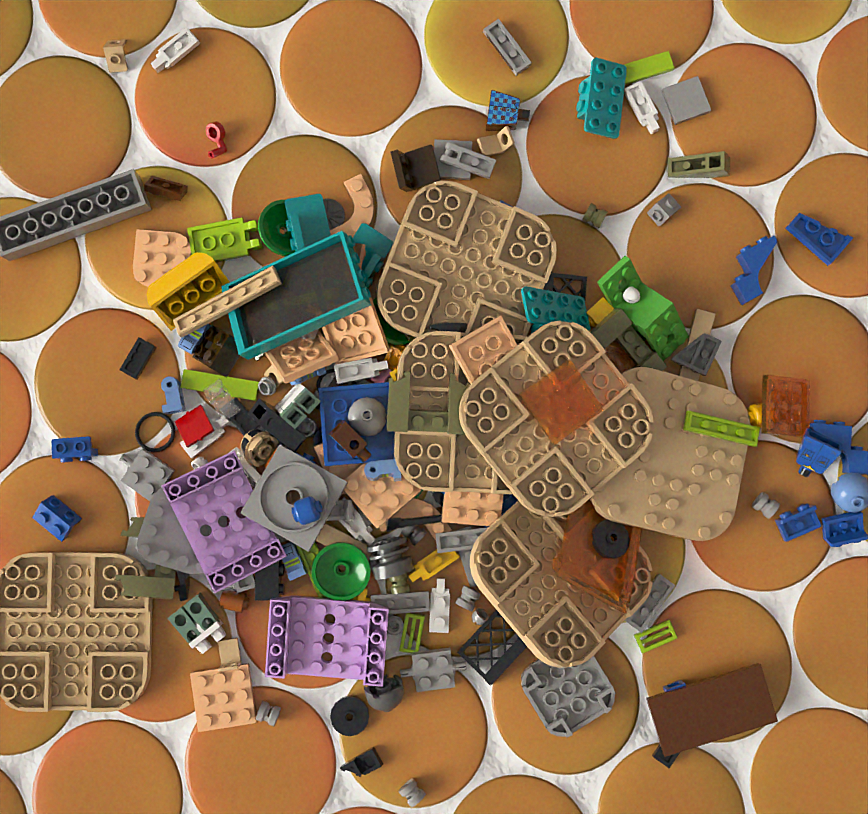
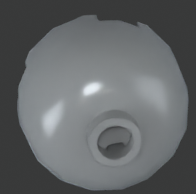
(358, 421)

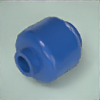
(307, 510)

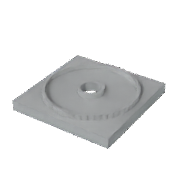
(269, 498)

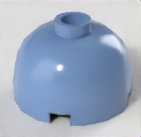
(851, 492)

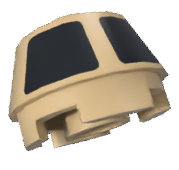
(258, 446)

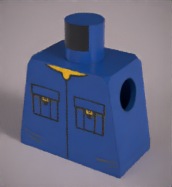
(816, 453)

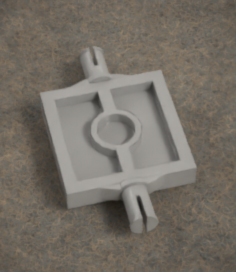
(146, 473)
(433, 669)

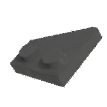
(698, 354)

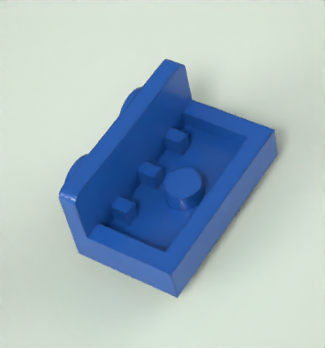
(74, 447)
(56, 517)
(798, 522)
(844, 529)

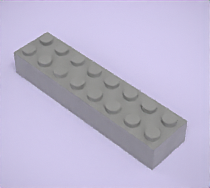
(72, 214)

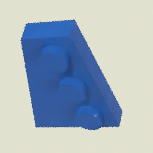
(819, 239)

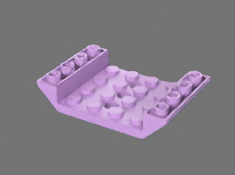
(201, 500)
(298, 642)

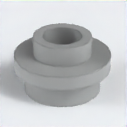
(267, 386)
(398, 620)

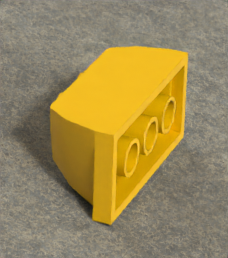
(185, 287)

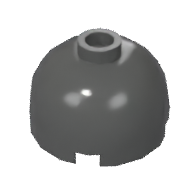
(385, 697)

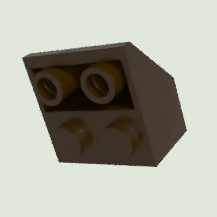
(217, 351)

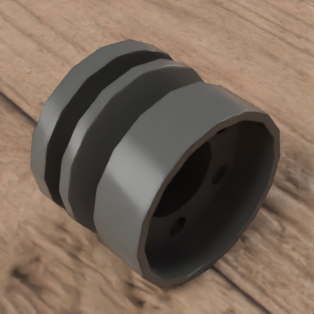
(390, 558)

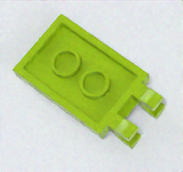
(224, 239)

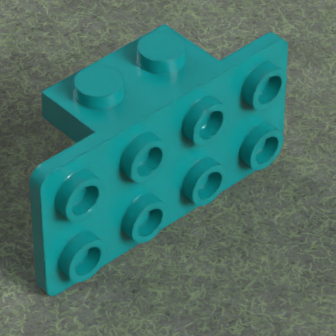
(602, 98)
(306, 220)
(376, 247)
(550, 306)

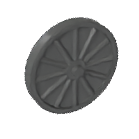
(334, 213)

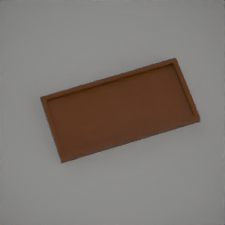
(712, 709)

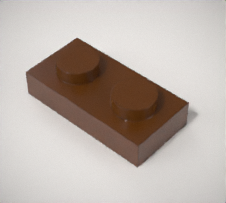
(165, 188)

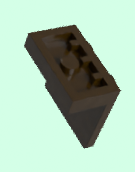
(415, 168)

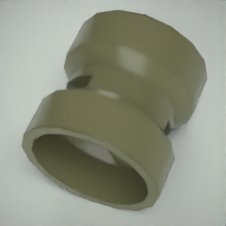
(594, 215)
(399, 584)

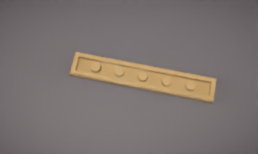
(227, 301)

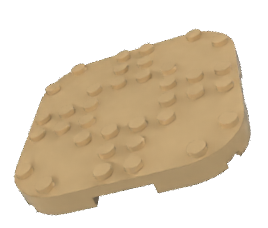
(463, 262)
(437, 458)
(563, 475)
(683, 479)
(550, 615)
(71, 632)

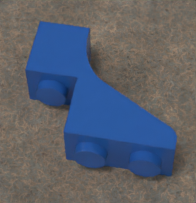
(751, 261)
(852, 457)

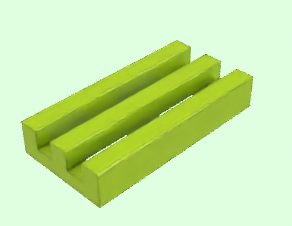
(415, 617)
(649, 630)

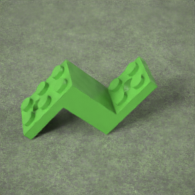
(651, 315)

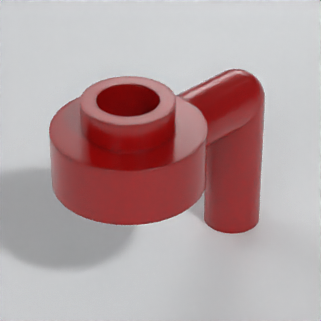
(216, 133)

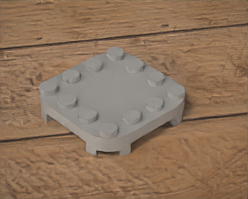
(164, 540)
(568, 695)

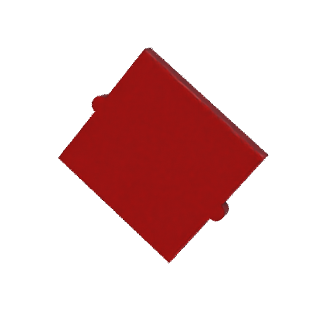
(194, 426)

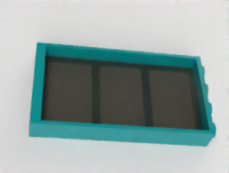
(316, 289)

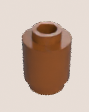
(234, 601)

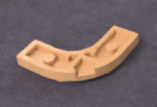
(362, 203)
(420, 508)

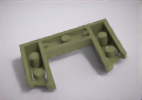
(618, 327)
(403, 419)
(159, 586)

